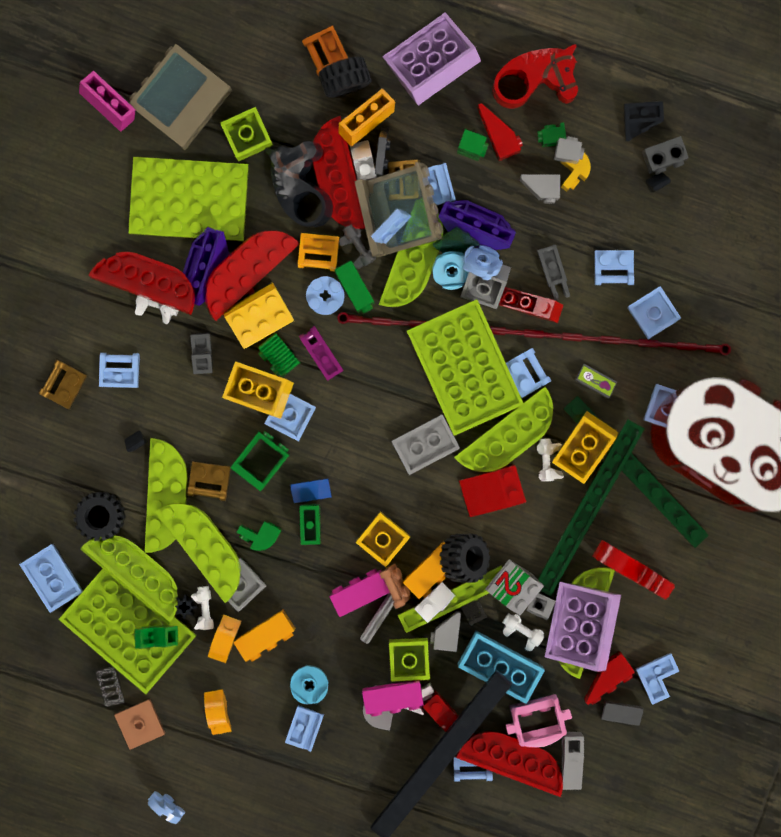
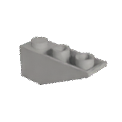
(572, 760)

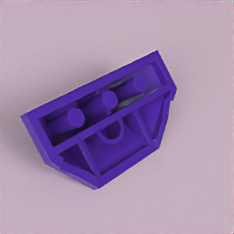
(482, 224)
(204, 256)

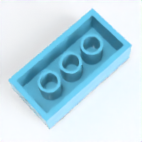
(486, 656)

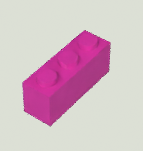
(107, 101)
(358, 592)
(392, 697)

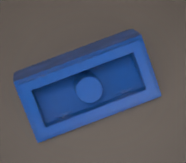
(311, 490)

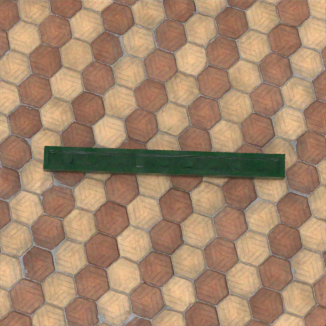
(650, 487)
(590, 506)

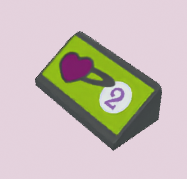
(596, 381)

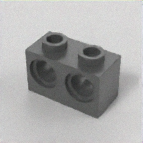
(663, 151)

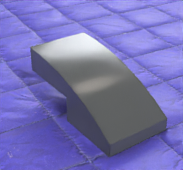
(201, 353)

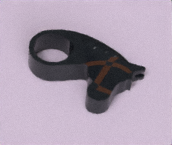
(290, 183)

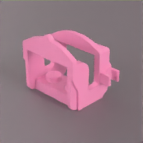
(543, 736)

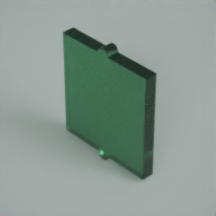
(455, 240)

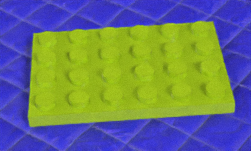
(187, 198)
(465, 367)
(107, 621)

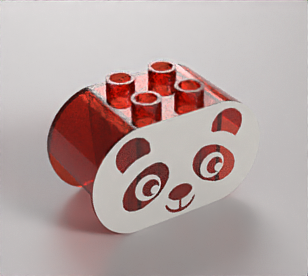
(723, 441)

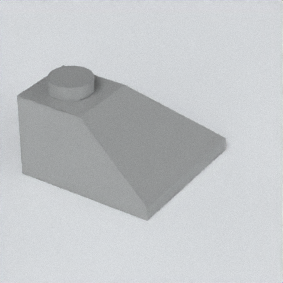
(486, 291)

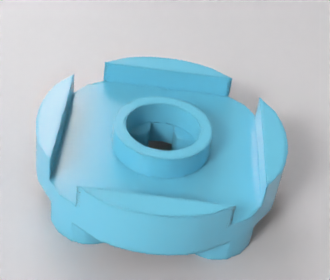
(443, 277)
(320, 684)

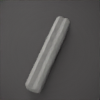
(377, 619)

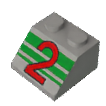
(514, 587)

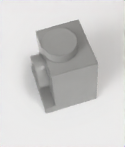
(547, 606)

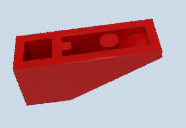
(501, 136)
(440, 711)

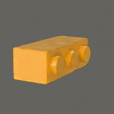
(366, 117)
(426, 574)
(265, 636)

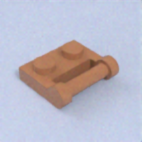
(395, 585)

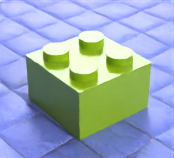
(246, 134)
(409, 659)

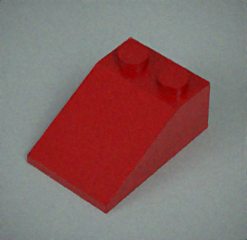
(492, 491)

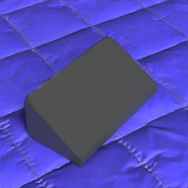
(622, 713)

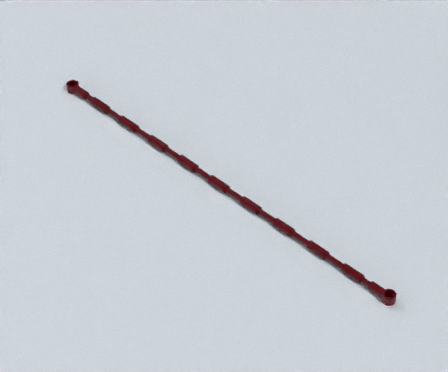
(540, 334)

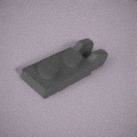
(553, 270)

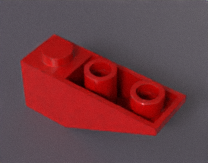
(531, 304)
(605, 681)

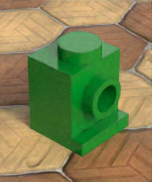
(551, 134)

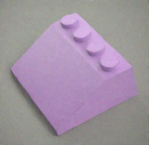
(432, 58)
(582, 626)

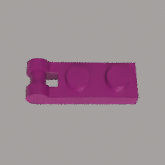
(321, 354)

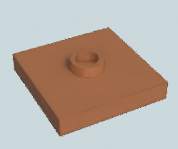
(139, 724)

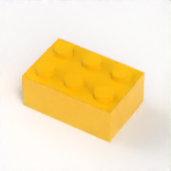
(258, 315)
(258, 390)
(585, 447)

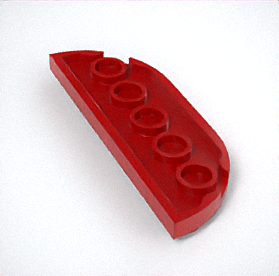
(337, 175)
(245, 269)
(146, 279)
(506, 757)

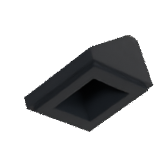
(657, 182)
(135, 441)

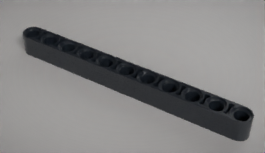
(441, 754)

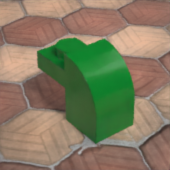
(263, 539)
(156, 636)

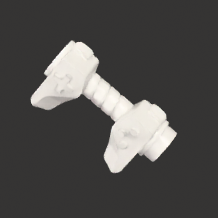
(167, 312)
(546, 448)
(202, 597)
(513, 623)

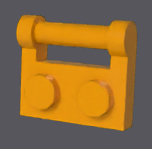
(321, 246)

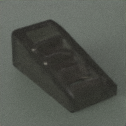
(100, 676)

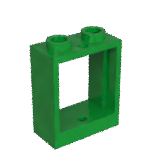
(355, 287)
(250, 477)

